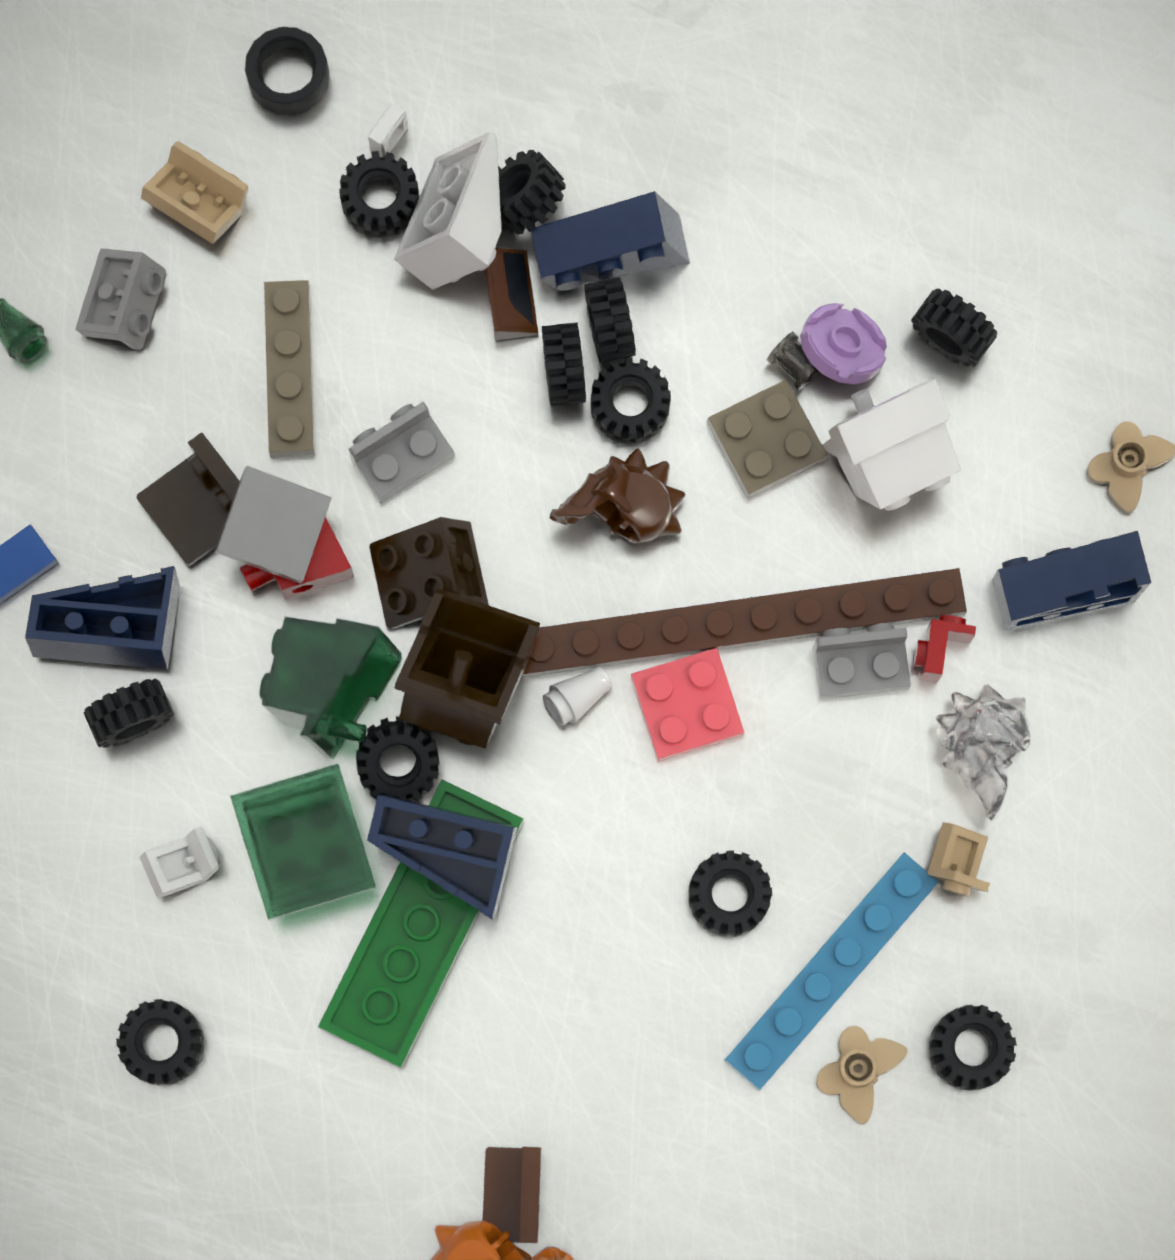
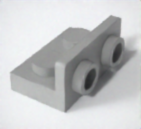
(121, 297)
(400, 451)
(861, 661)

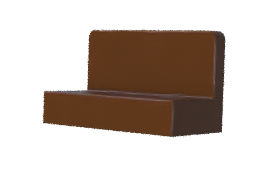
(513, 1191)

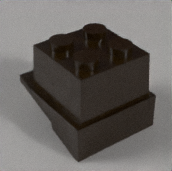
(464, 667)

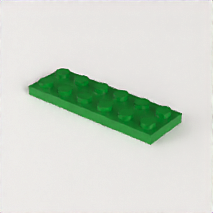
(406, 951)

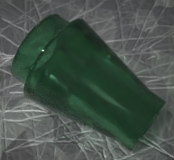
(20, 334)

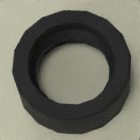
(287, 39)

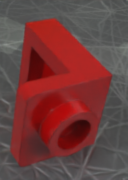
(932, 650)

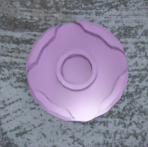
(843, 344)

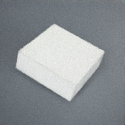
(388, 130)

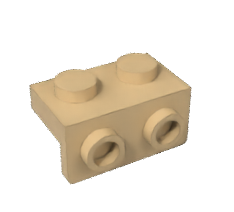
(196, 193)

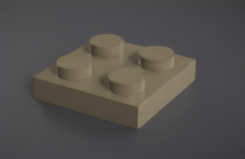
(767, 438)

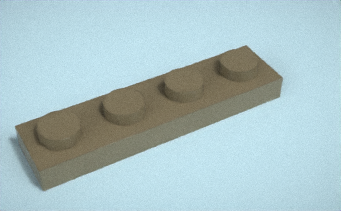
(289, 368)

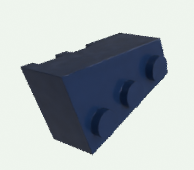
(610, 242)
(1071, 581)
(107, 623)

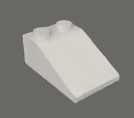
(455, 216)

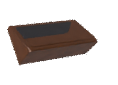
(511, 295)

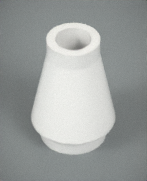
(575, 696)

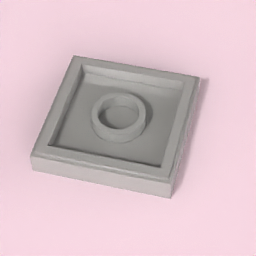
(273, 524)

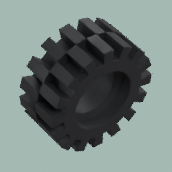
(375, 169)
(528, 191)
(610, 319)
(954, 327)
(563, 364)
(636, 375)
(128, 713)
(391, 734)
(749, 873)
(133, 1032)
(999, 1038)

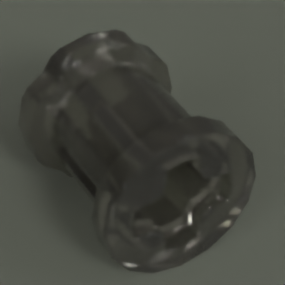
(793, 361)

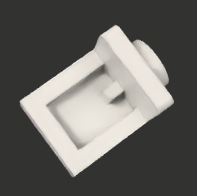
(181, 863)

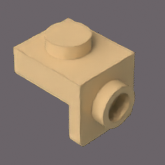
(958, 859)

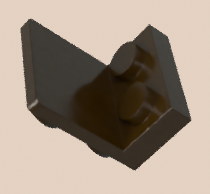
(192, 501)
(420, 561)

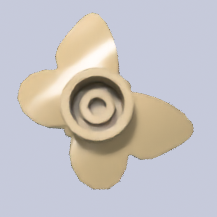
(1127, 464)
(858, 1070)

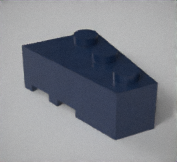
(448, 847)

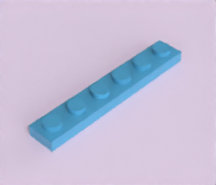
(831, 971)

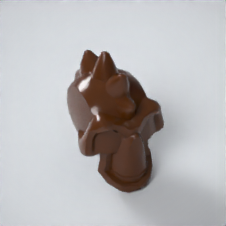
(627, 498)

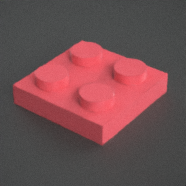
(687, 704)

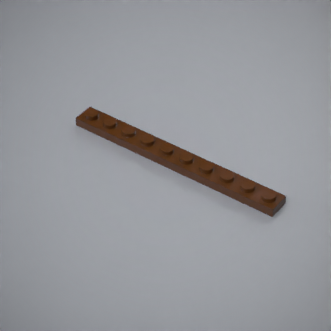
(745, 622)

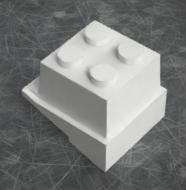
(895, 446)

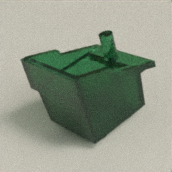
(326, 678)
(303, 841)

